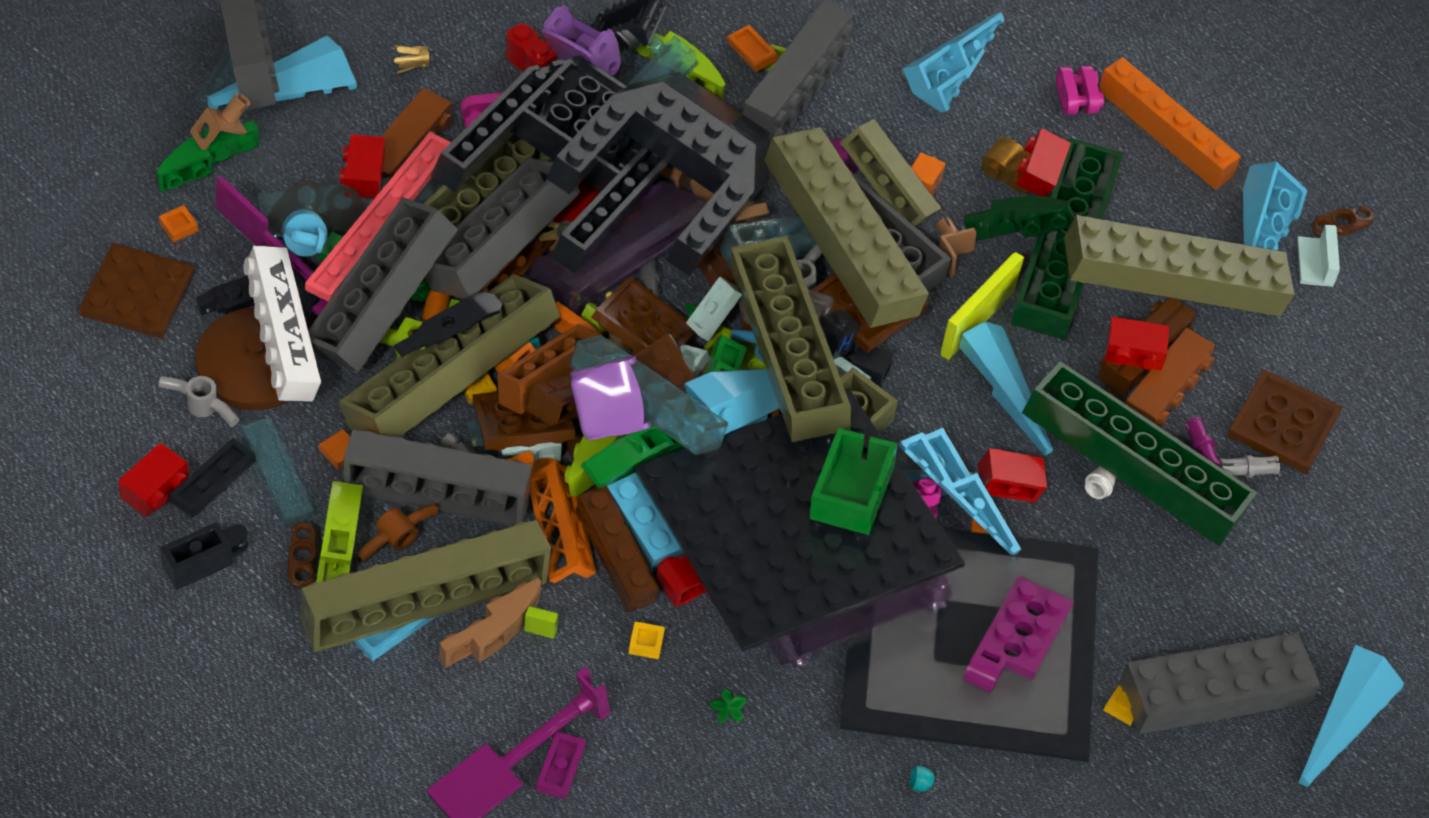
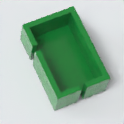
(850, 486)

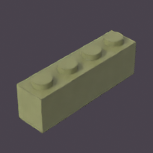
(890, 173)

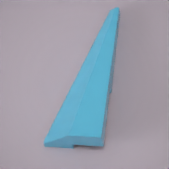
(306, 70)
(941, 72)
(994, 357)
(943, 464)
(1361, 693)

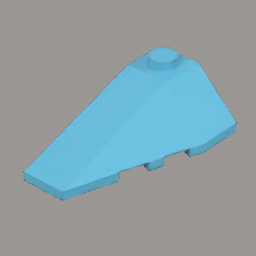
(735, 395)

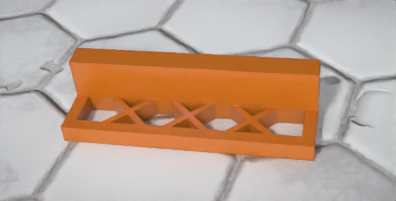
(572, 532)

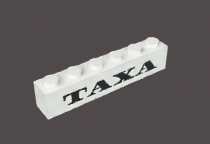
(282, 324)

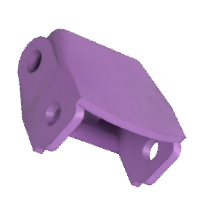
(575, 38)
(608, 399)

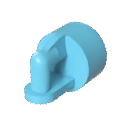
(304, 232)

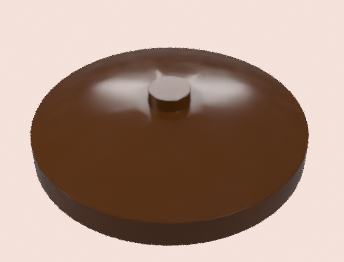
(236, 362)

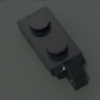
(226, 297)

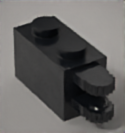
(202, 553)

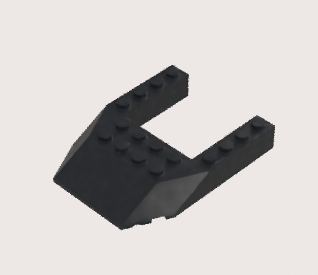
(547, 111)
(693, 135)

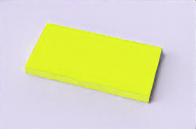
(982, 303)

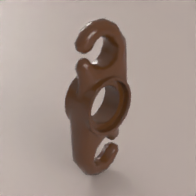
(1355, 221)
(297, 566)

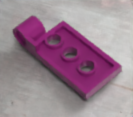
(990, 657)

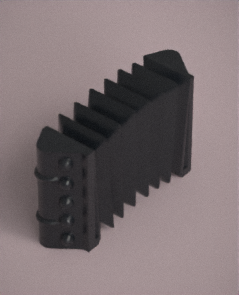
(631, 21)

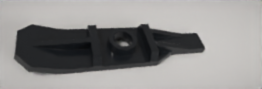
(460, 315)

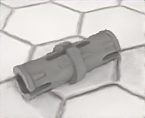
(1251, 465)

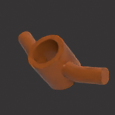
(396, 529)

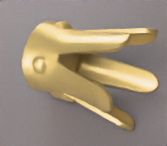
(419, 57)
(555, 233)

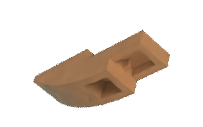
(502, 622)

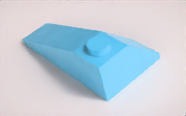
(1270, 204)

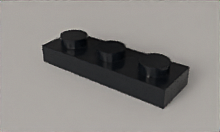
(212, 477)

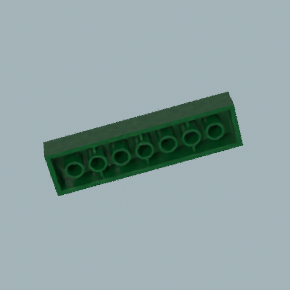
(1047, 293)
(1139, 453)

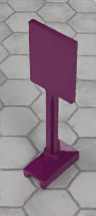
(255, 228)
(486, 779)

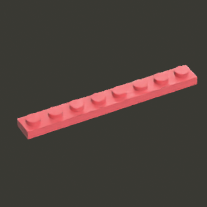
(405, 183)

